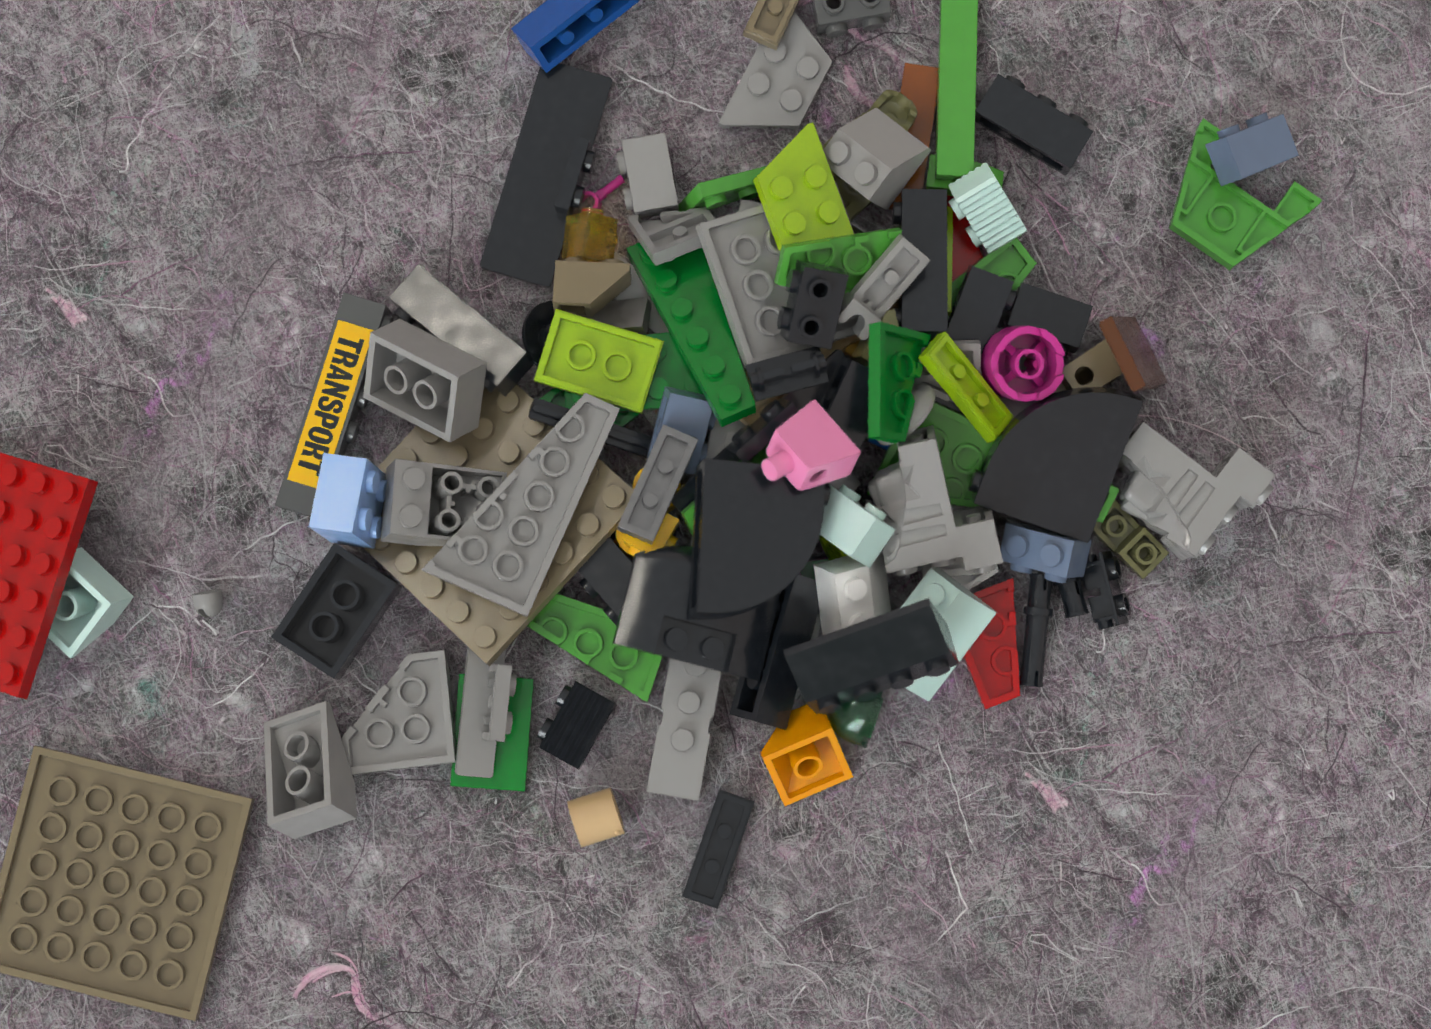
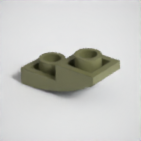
(1130, 541)

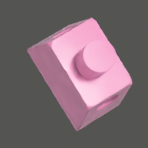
(810, 450)

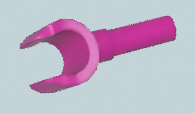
(602, 193)

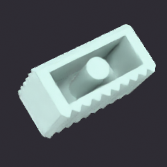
(987, 209)

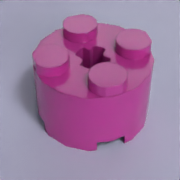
(1043, 363)

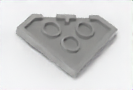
(406, 720)

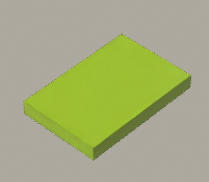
(599, 361)

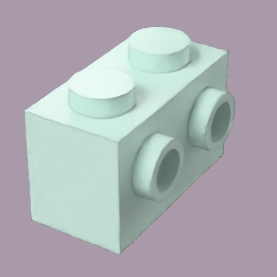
(855, 528)

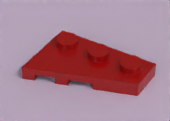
(994, 654)

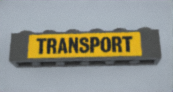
(334, 400)

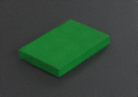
(513, 754)

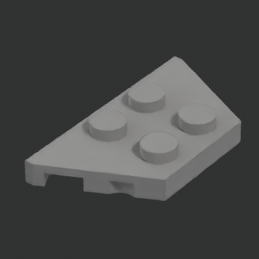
(779, 83)

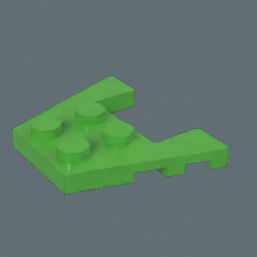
(1225, 218)

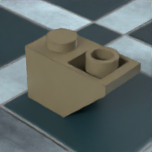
(588, 286)

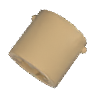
(596, 817)

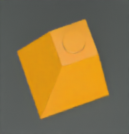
(804, 756)

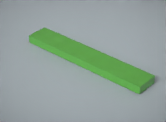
(956, 89)

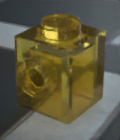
(590, 235)

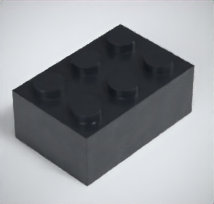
(336, 611)

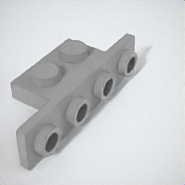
(483, 714)

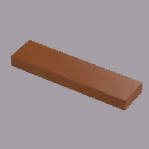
(920, 87)

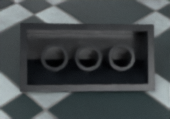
(872, 657)

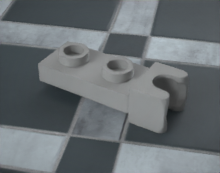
(882, 285)

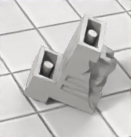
(1183, 497)
(921, 513)

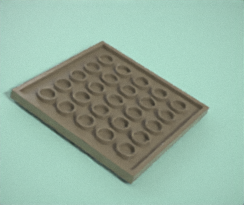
(499, 445)
(118, 881)

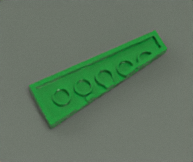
(697, 322)

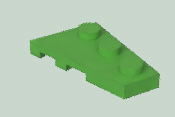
(722, 191)

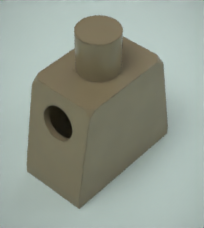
(1091, 369)

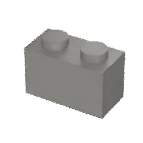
(649, 175)

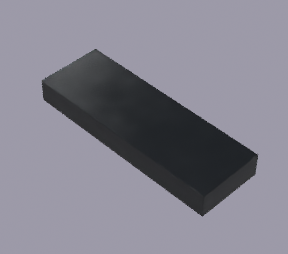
(718, 849)

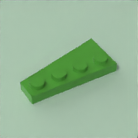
(589, 636)

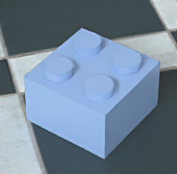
(349, 501)

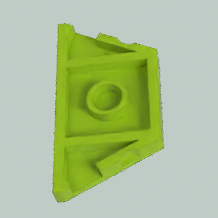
(801, 193)

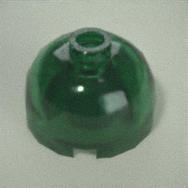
(856, 720)

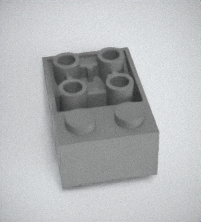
(432, 500)

